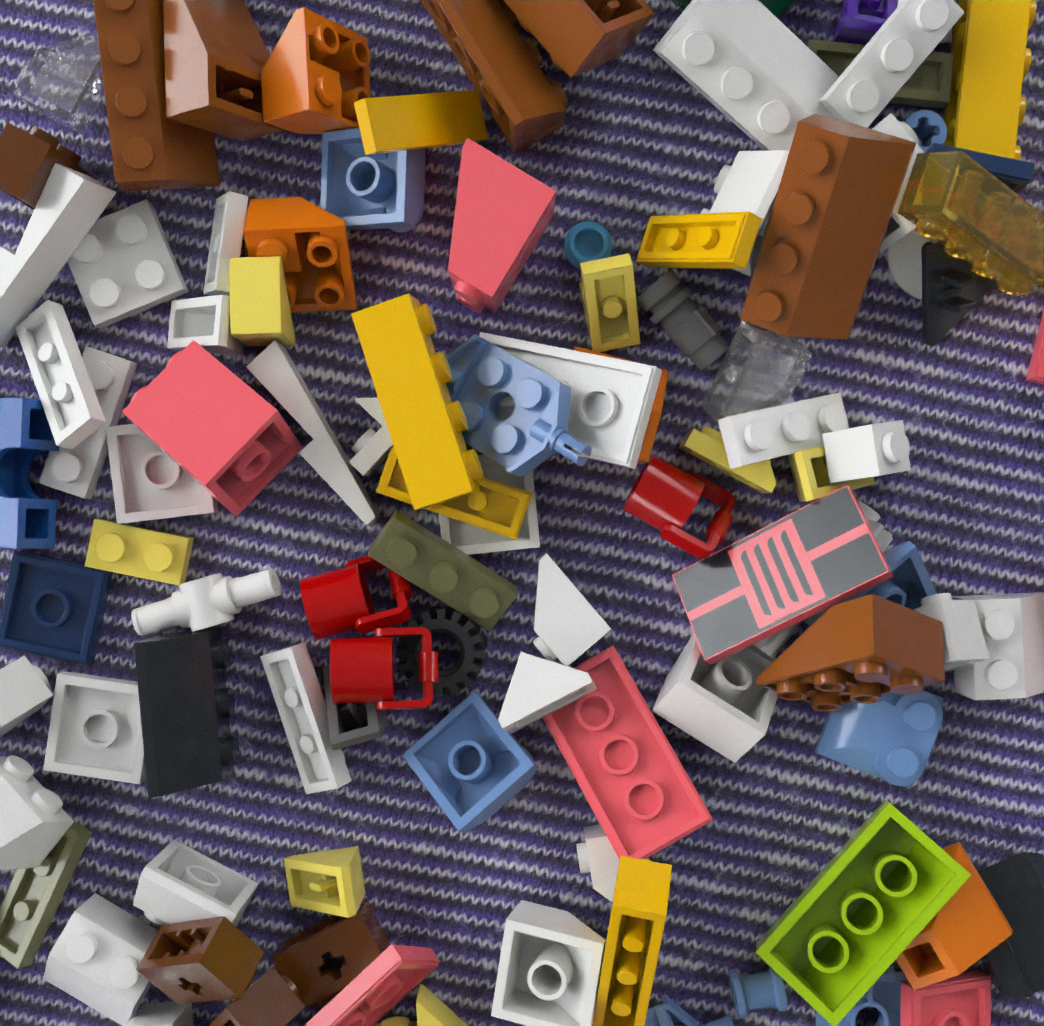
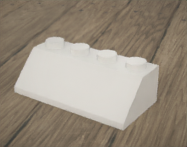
(748, 67)

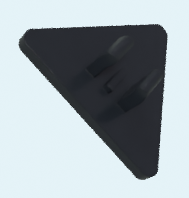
(947, 291)

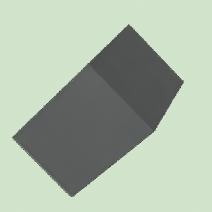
(352, 722)

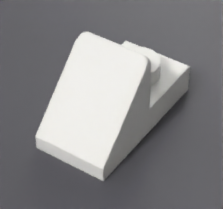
(372, 446)

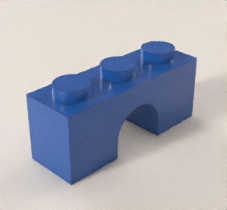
(24, 516)

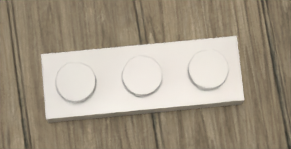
(890, 59)
(60, 375)
(781, 429)
(79, 468)
(305, 718)

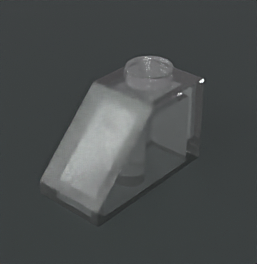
(64, 82)
(756, 372)

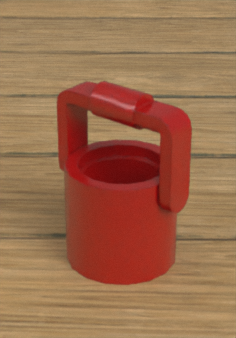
(666, 499)
(343, 600)
(365, 669)

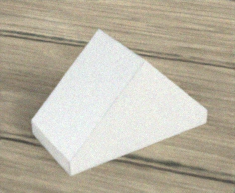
(205, 322)
(540, 689)

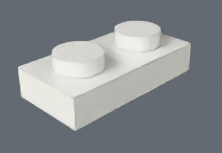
(225, 241)

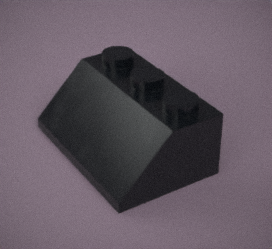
(185, 710)

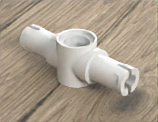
(206, 602)

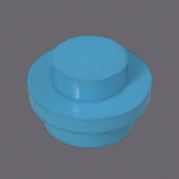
(587, 243)

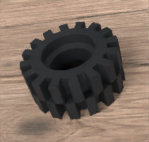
(471, 650)

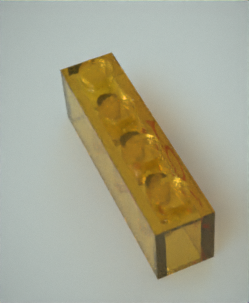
(976, 220)

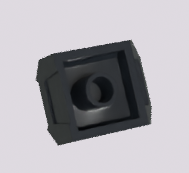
(1019, 892)

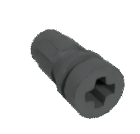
(686, 324)

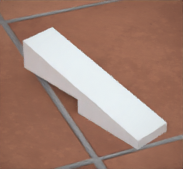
(57, 226)
(324, 453)

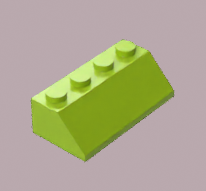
(860, 912)

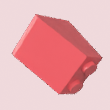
(494, 226)
(214, 427)

